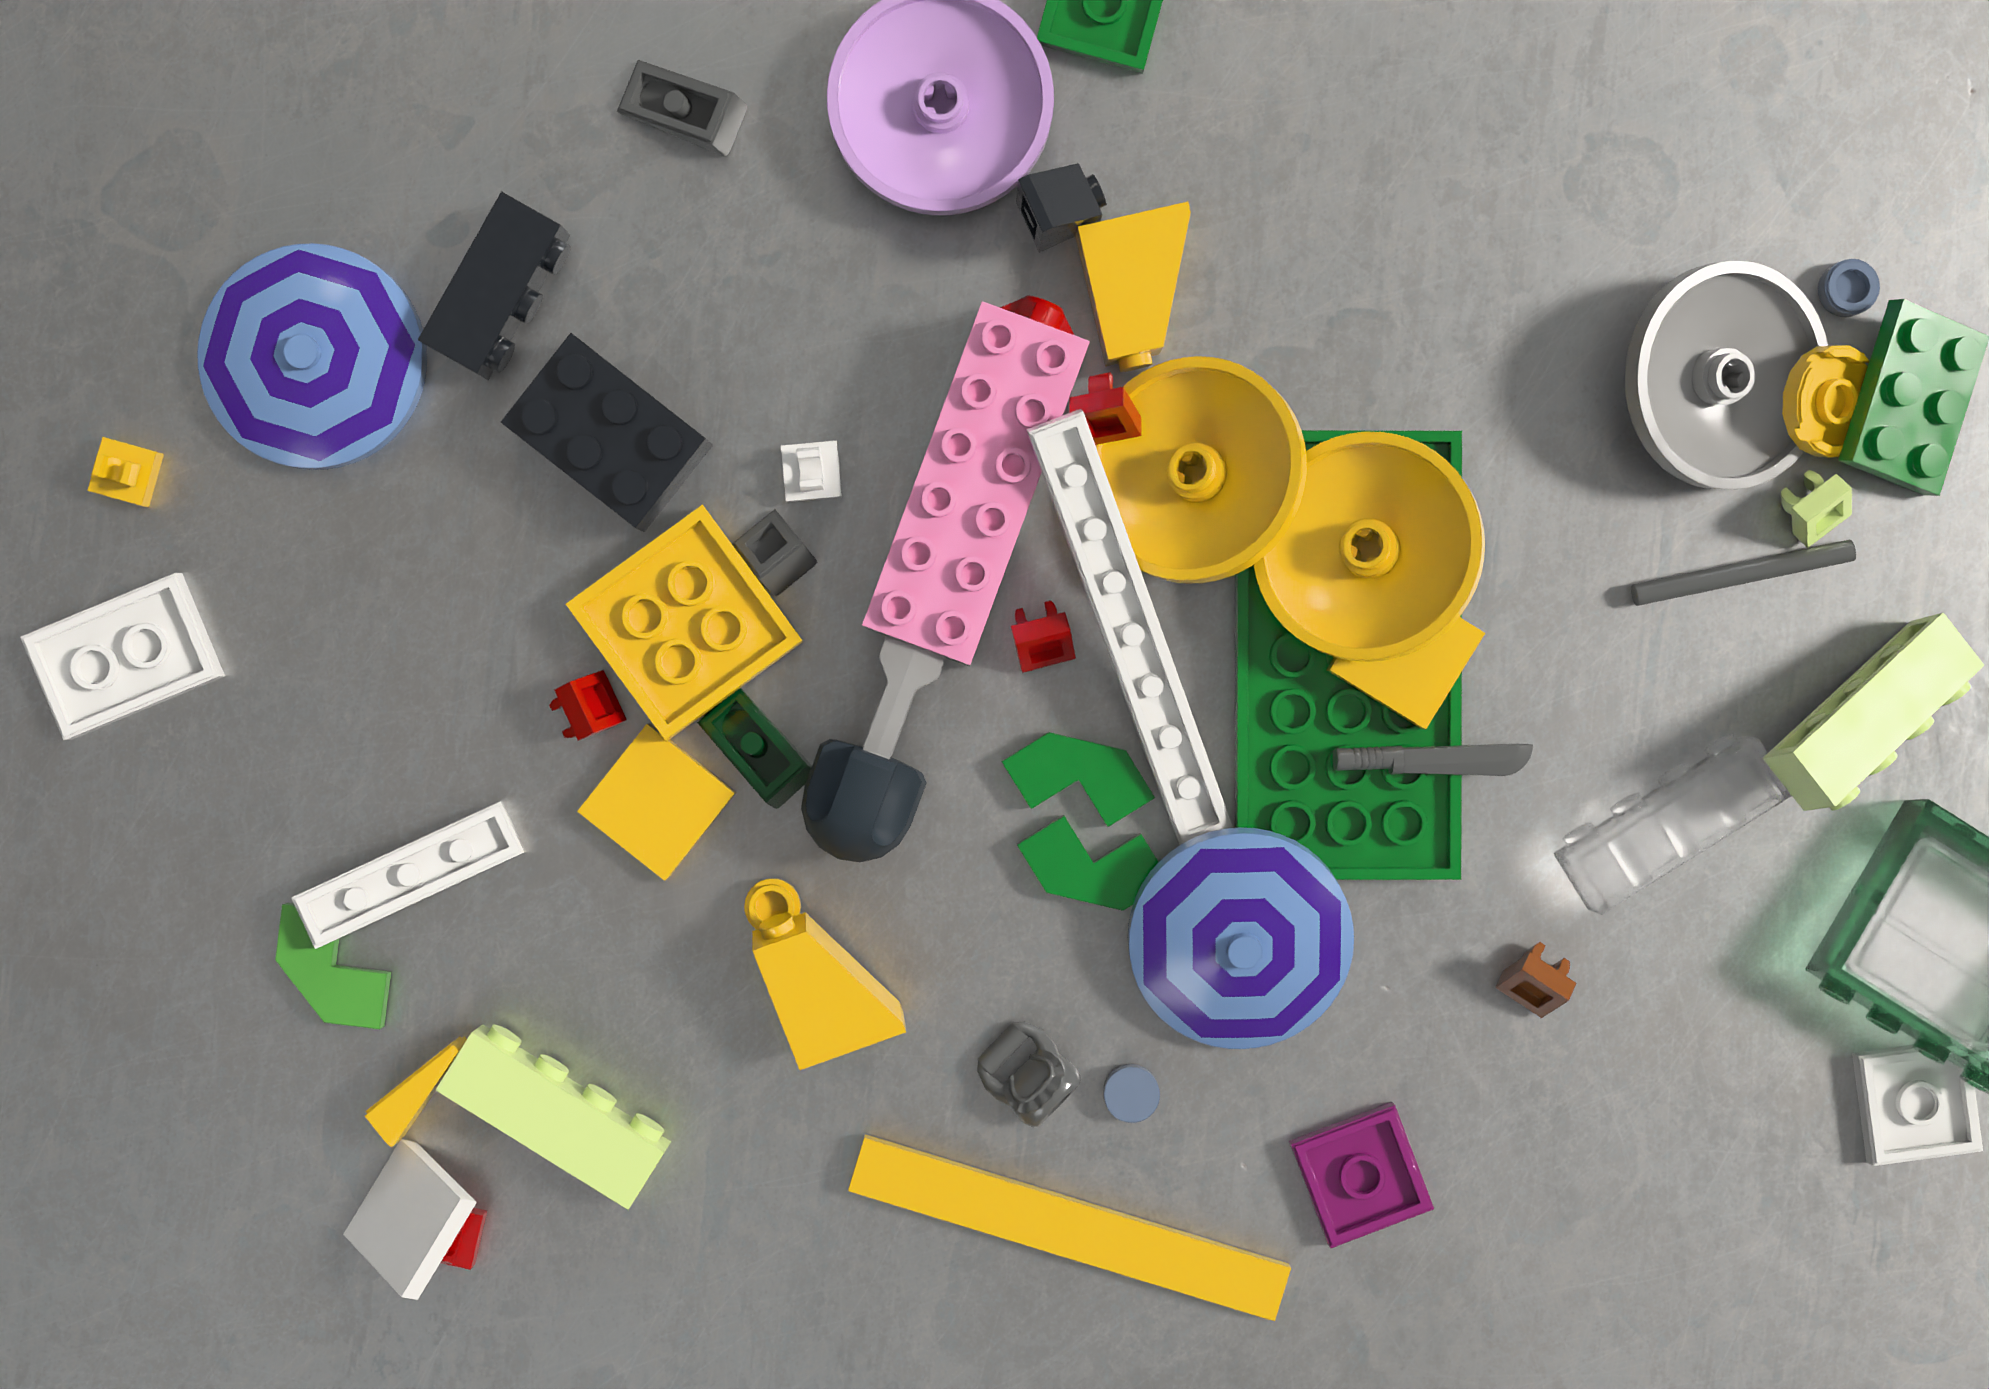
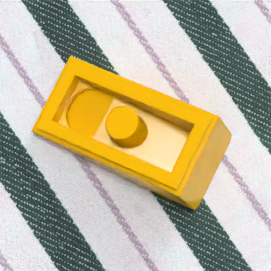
(401, 1106)

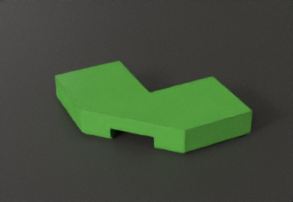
(334, 991)

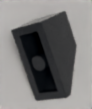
(1058, 203)

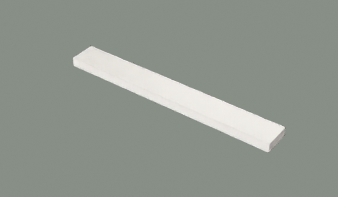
(1129, 625)

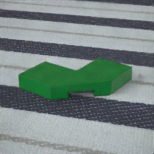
(1102, 770)
(1069, 872)

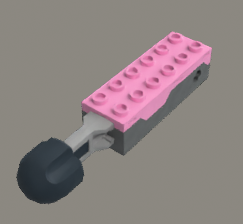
(947, 560)

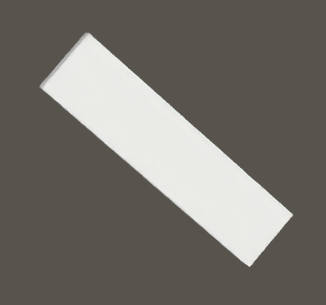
(408, 875)

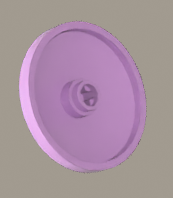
(940, 102)

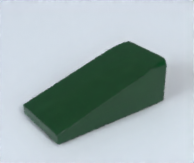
(756, 748)

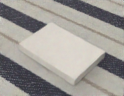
(122, 656)

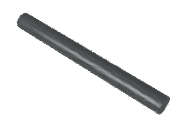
(1743, 572)

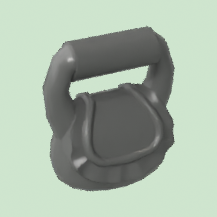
(1038, 1084)

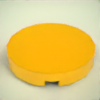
(1823, 397)

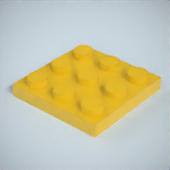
(684, 622)

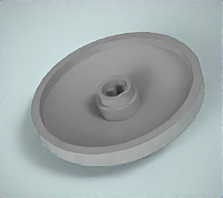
(1714, 370)

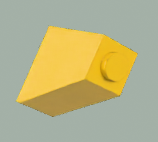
(1132, 280)
(821, 991)

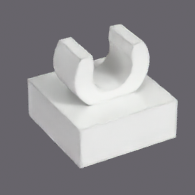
(811, 471)

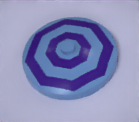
(312, 356)
(1240, 938)

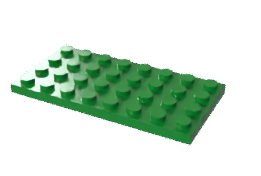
(1298, 713)

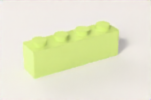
(1874, 714)
(554, 1114)

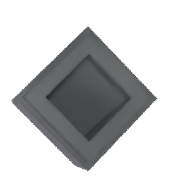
(775, 553)

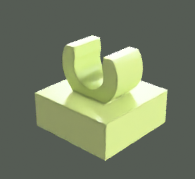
(1821, 509)

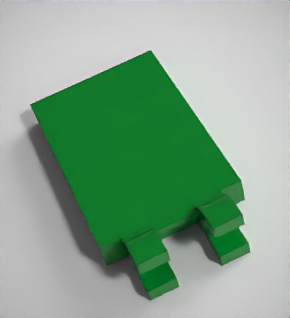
(1101, 30)

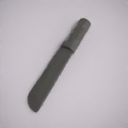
(1454, 760)

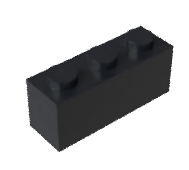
(496, 287)

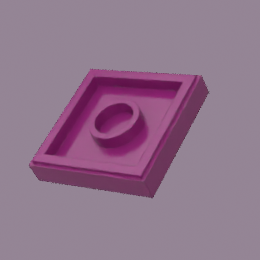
(1361, 1175)

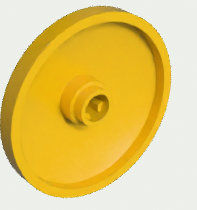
(1210, 473)
(1376, 549)

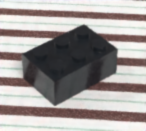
(606, 433)

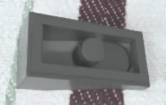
(683, 107)

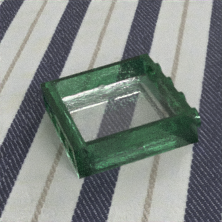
(1918, 939)

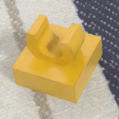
(125, 472)

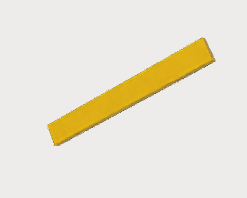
(1069, 1227)

